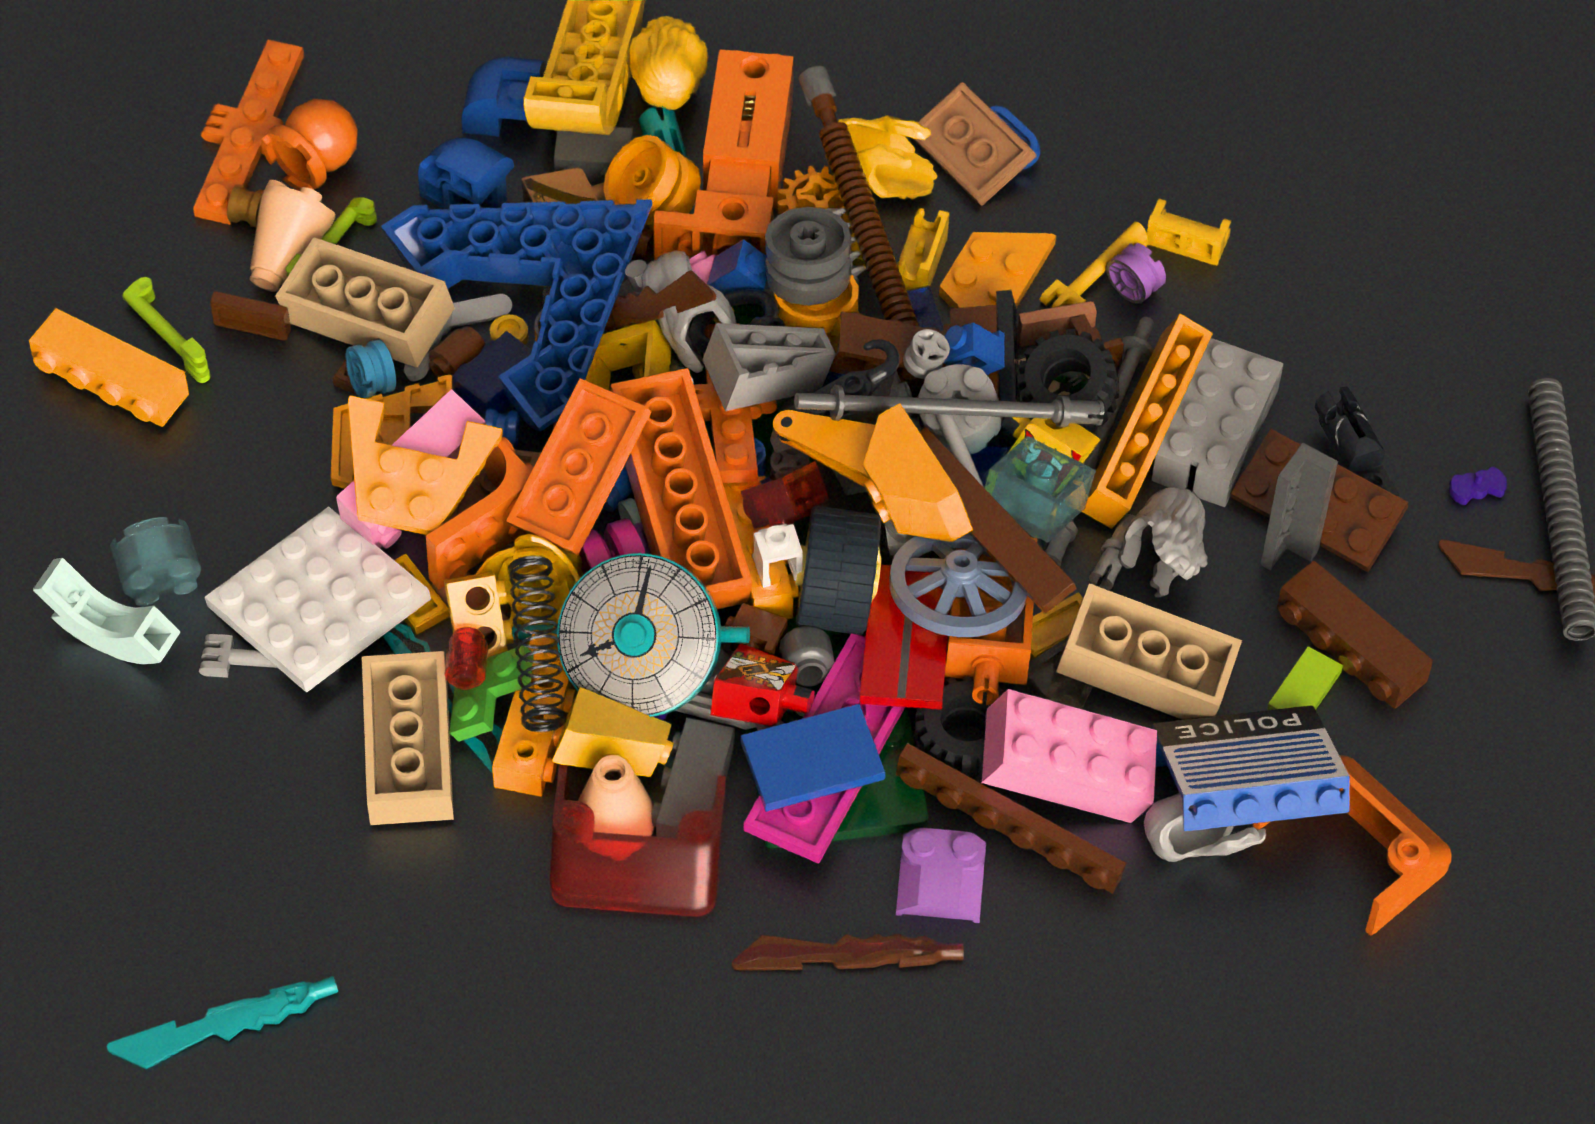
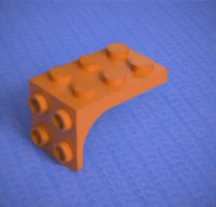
(483, 526)

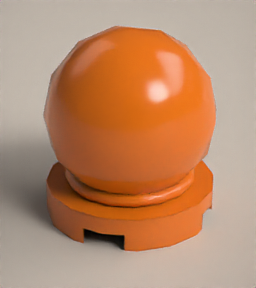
(314, 141)

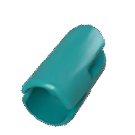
(664, 129)

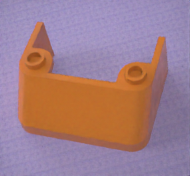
(1412, 846)

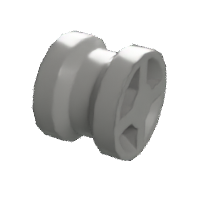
(926, 353)

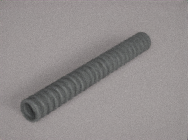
(1562, 509)

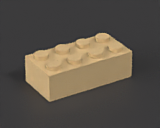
(365, 300)
(1148, 655)
(407, 738)

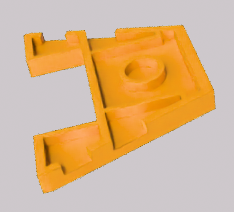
(394, 423)
(409, 486)

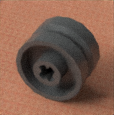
(808, 255)

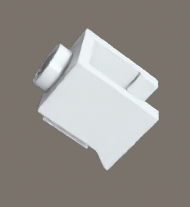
(774, 545)

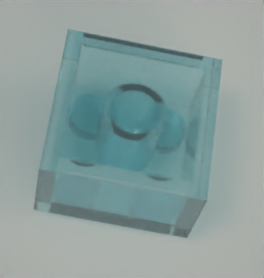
(1040, 487)

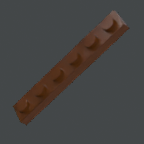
(1010, 818)

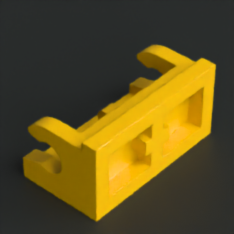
(1187, 236)
(923, 250)

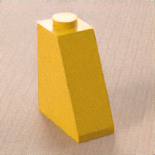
(606, 728)

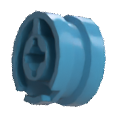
(370, 369)

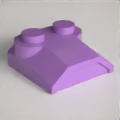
(941, 874)

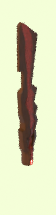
(847, 953)

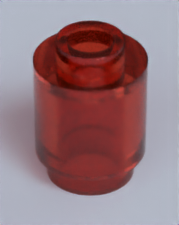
(466, 658)

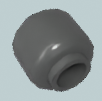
(810, 651)

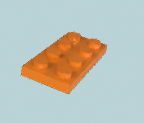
(579, 466)

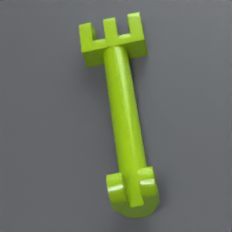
(359, 210)
(139, 297)

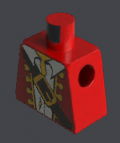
(758, 688)

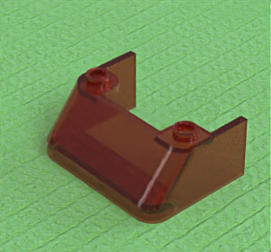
(635, 870)

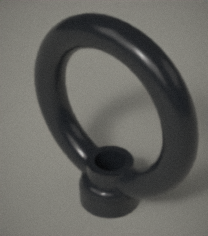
(735, 298)

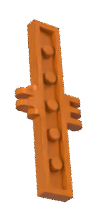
(243, 127)
(731, 431)

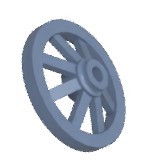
(958, 576)

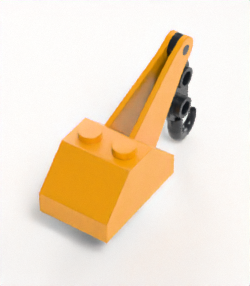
(884, 457)

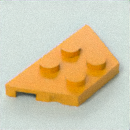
(995, 264)

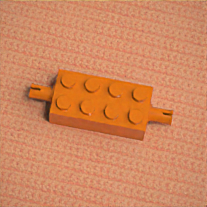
(995, 656)

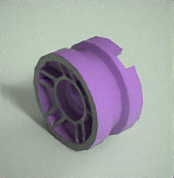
(1135, 273)

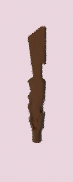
(683, 293)
(1491, 563)

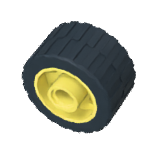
(839, 570)

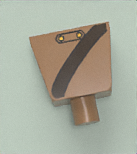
(561, 186)

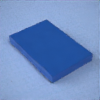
(812, 757)

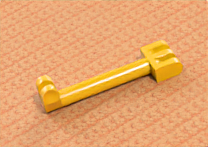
(1072, 294)

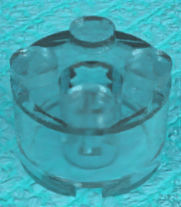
(156, 560)

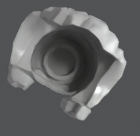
(676, 325)
(1177, 536)
(1169, 841)

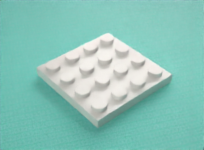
(317, 599)

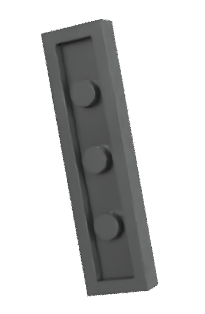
(1299, 506)

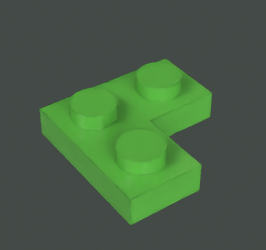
(475, 708)

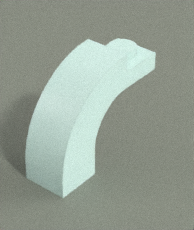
(118, 630)

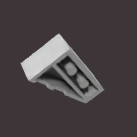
(766, 362)

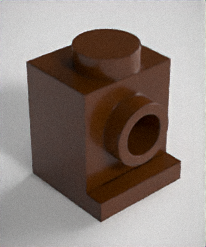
(765, 628)

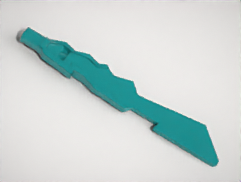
(223, 1021)

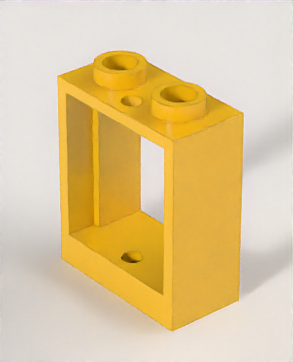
(643, 344)

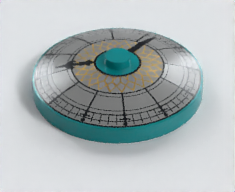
(640, 633)

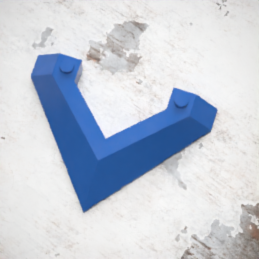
(552, 244)

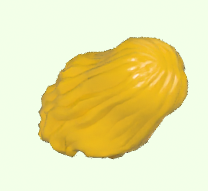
(668, 62)
(890, 158)

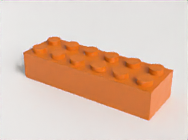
(682, 489)

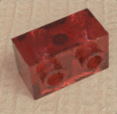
(784, 496)

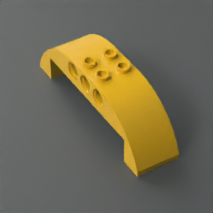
(586, 68)

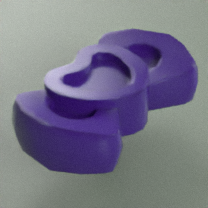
(1477, 485)

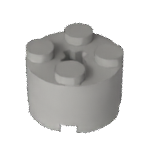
(966, 383)

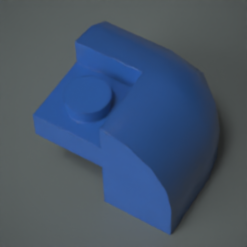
(498, 93)
(464, 170)

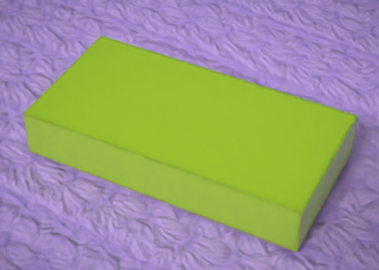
(1307, 681)

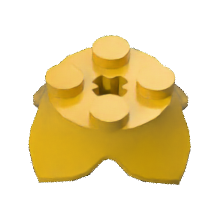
(565, 574)

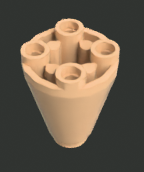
(283, 229)
(618, 798)

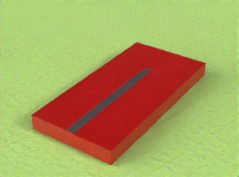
(901, 659)

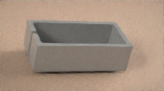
(1218, 421)

